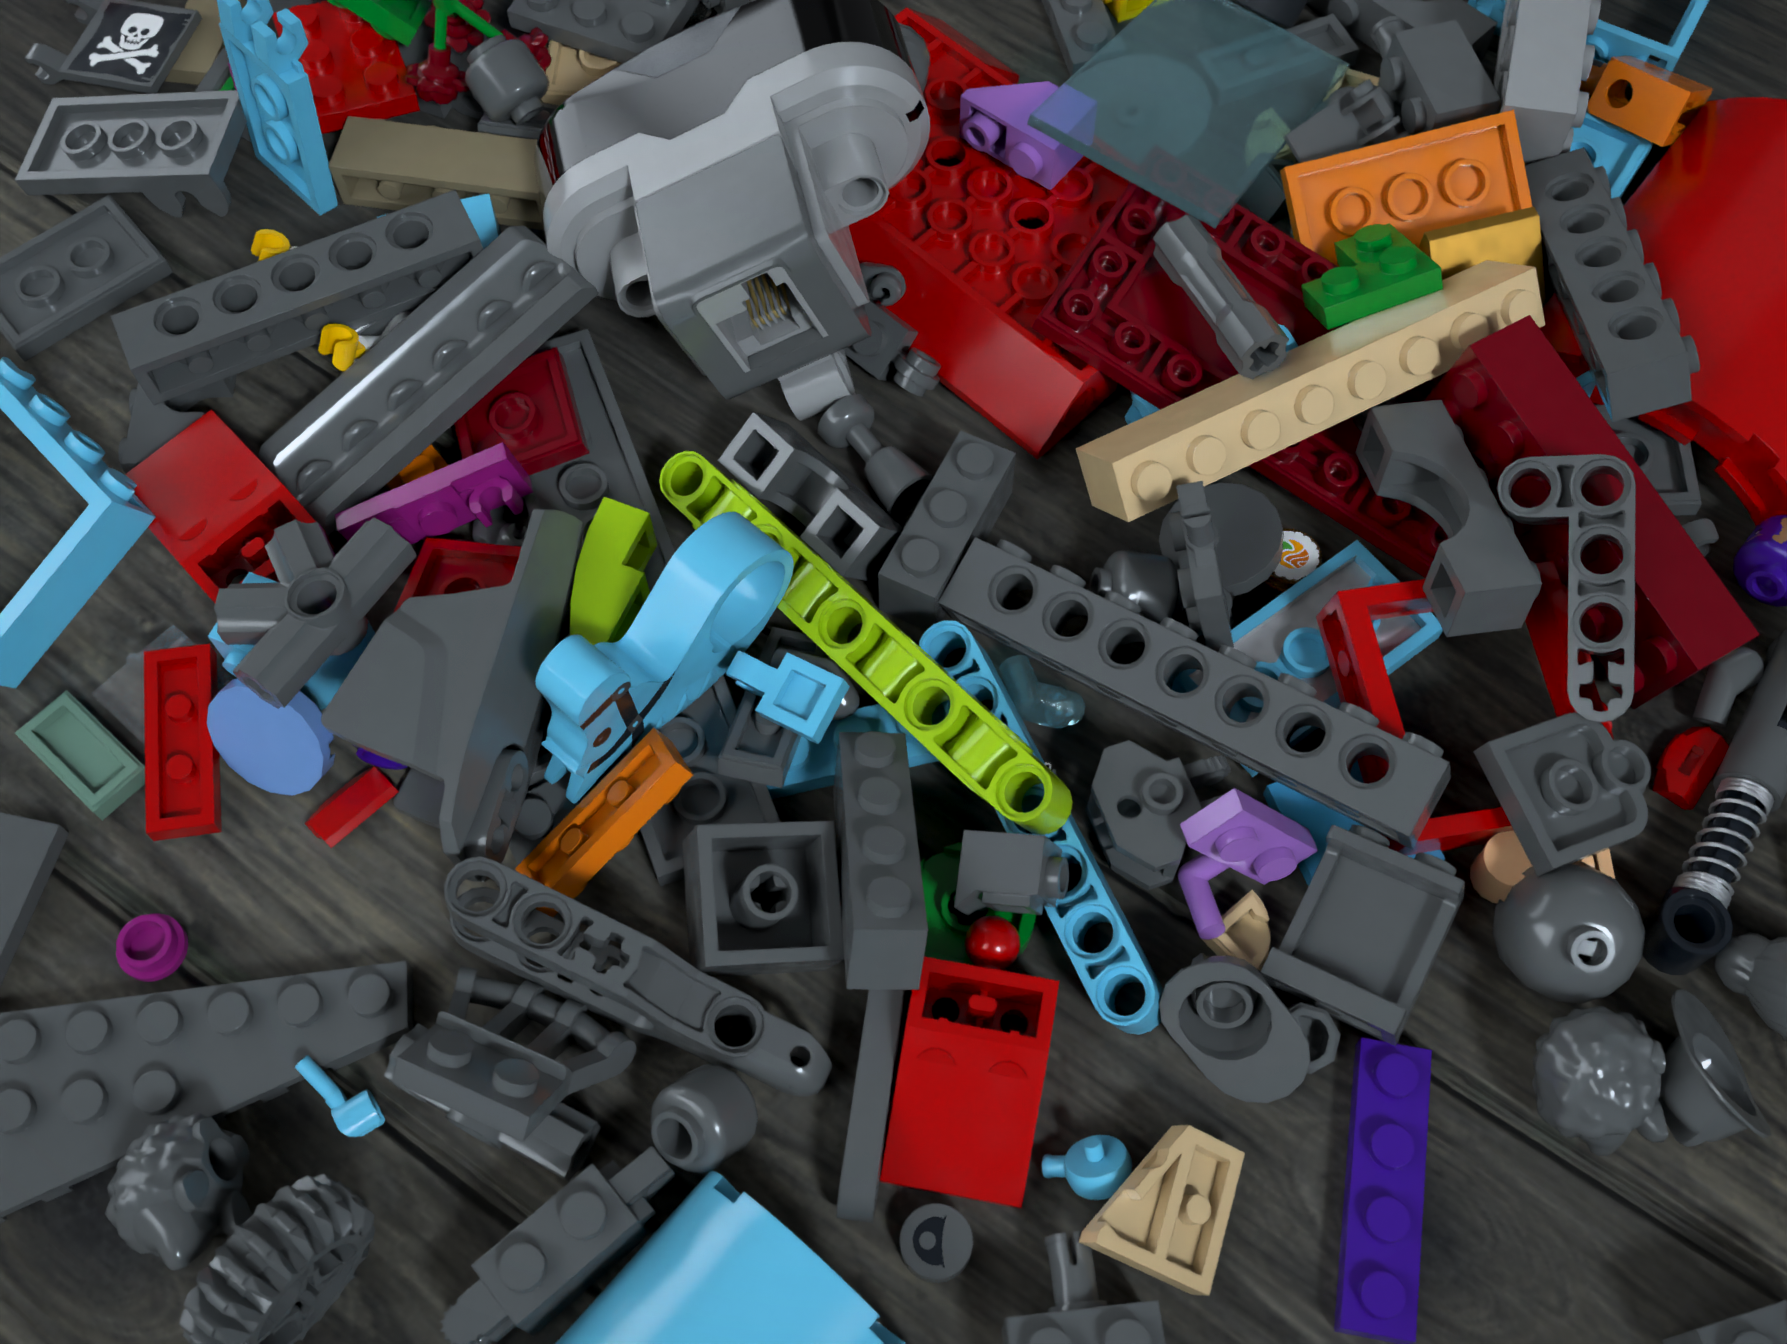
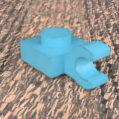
(794, 695)

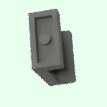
(1366, 932)

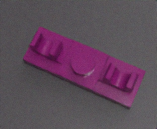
(445, 497)

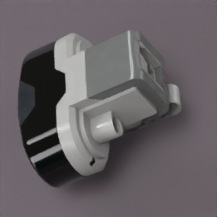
(726, 185)

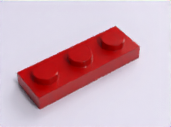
(179, 751)

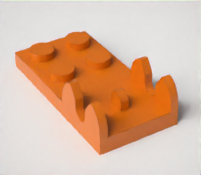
(1409, 182)

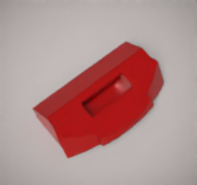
(1689, 765)
(351, 806)

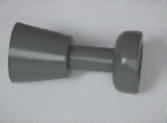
(890, 472)

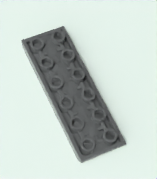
(425, 374)

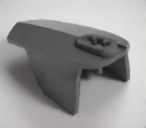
(458, 695)

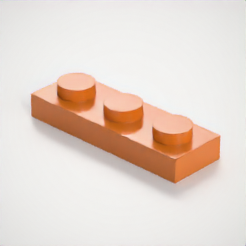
(608, 817)

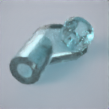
(1039, 701)

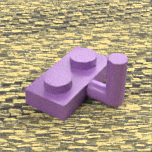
(1242, 836)

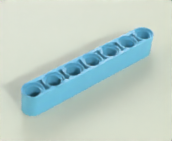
(1092, 898)

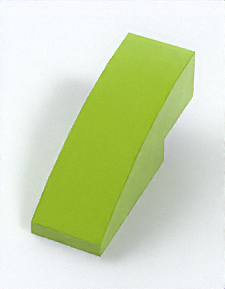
(610, 573)

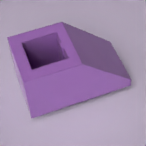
(996, 123)

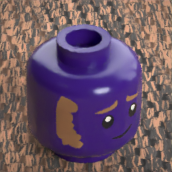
(1764, 561)

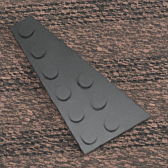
(101, 1071)

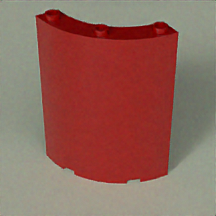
(1719, 243)

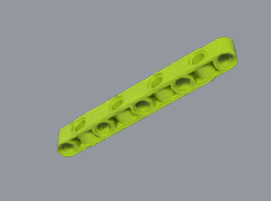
(882, 657)

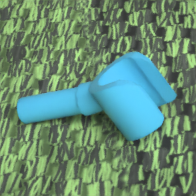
(352, 1116)

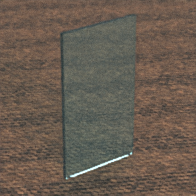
(1191, 101)

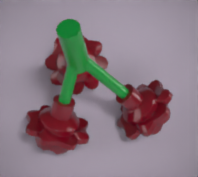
(456, 25)

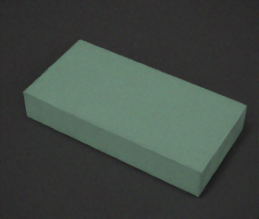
(83, 755)

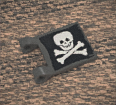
(123, 46)

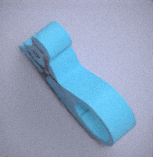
(682, 641)

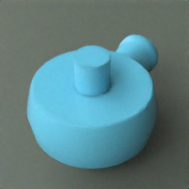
(1091, 1166)

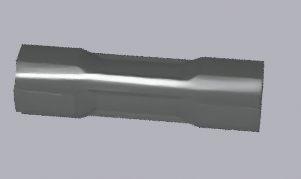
(1241, 325)

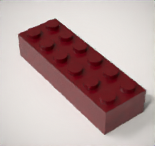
(1524, 402)

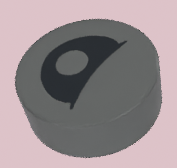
(936, 1243)

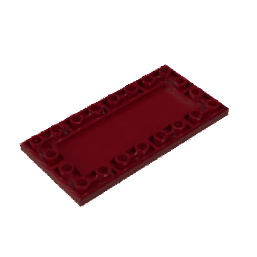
(1150, 337)

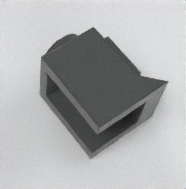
(1009, 873)

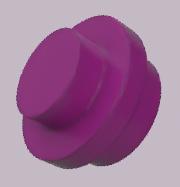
(151, 947)

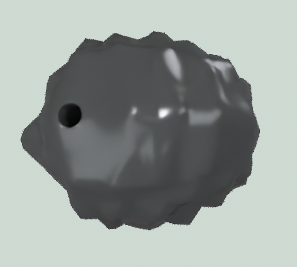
(1600, 1079)
(179, 1188)

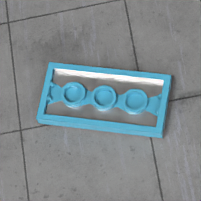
(1289, 641)

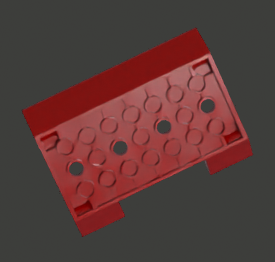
(976, 271)

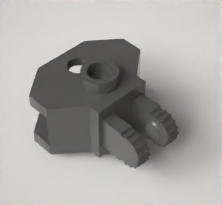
(1140, 807)

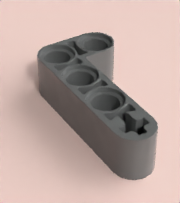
(1587, 589)

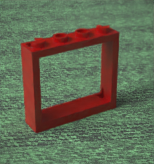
(1365, 683)

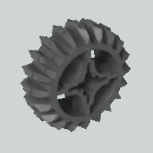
(281, 1267)

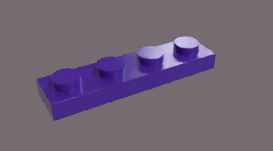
(1384, 1193)

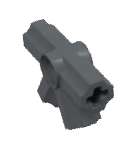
(313, 609)

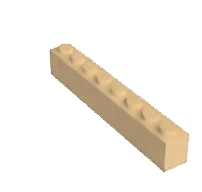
(1307, 393)

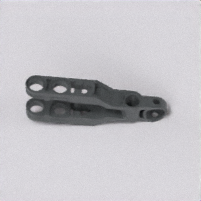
(643, 988)

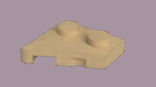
(1172, 1210)

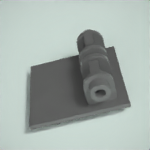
(1345, 125)

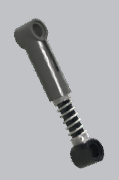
(1746, 788)

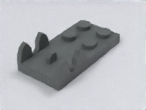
(138, 145)

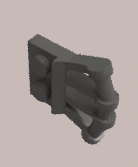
(501, 1080)

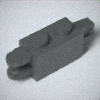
(558, 1251)

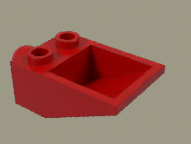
(214, 504)
(965, 1086)

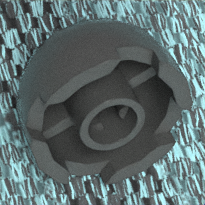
(1569, 933)

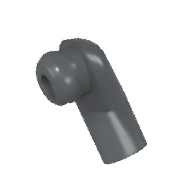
(883, 282)

